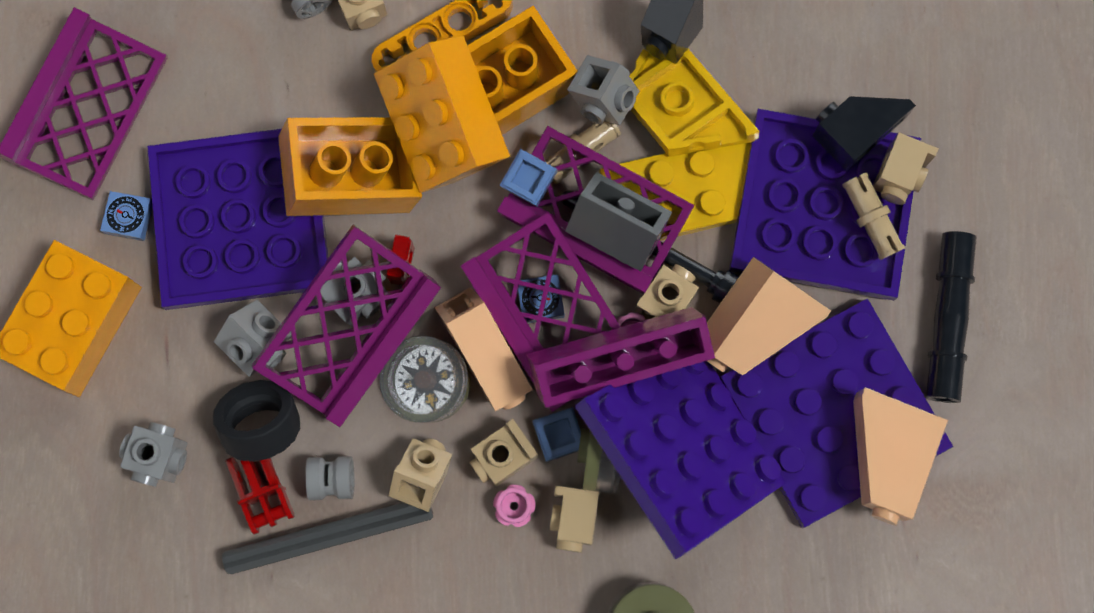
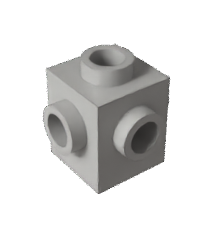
(603, 90)
(335, 290)
(247, 334)
(166, 461)

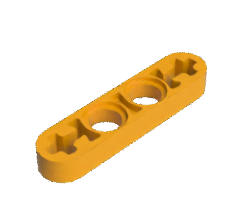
(438, 25)

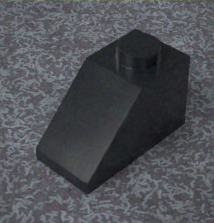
(671, 27)
(858, 126)

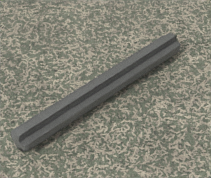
(323, 537)

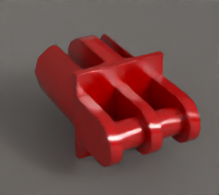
(260, 492)

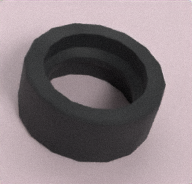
(260, 442)

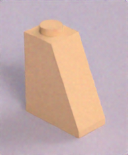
(760, 318)
(484, 349)
(894, 453)

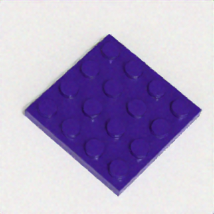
(802, 218)
(226, 222)
(806, 406)
(682, 452)

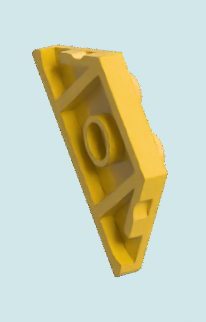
(687, 106)
(706, 178)

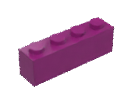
(620, 356)

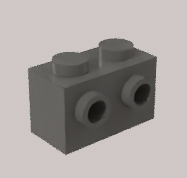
(618, 221)

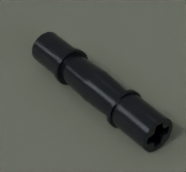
(951, 317)

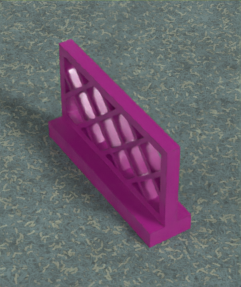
(51, 85)
(523, 213)
(503, 305)
(377, 346)

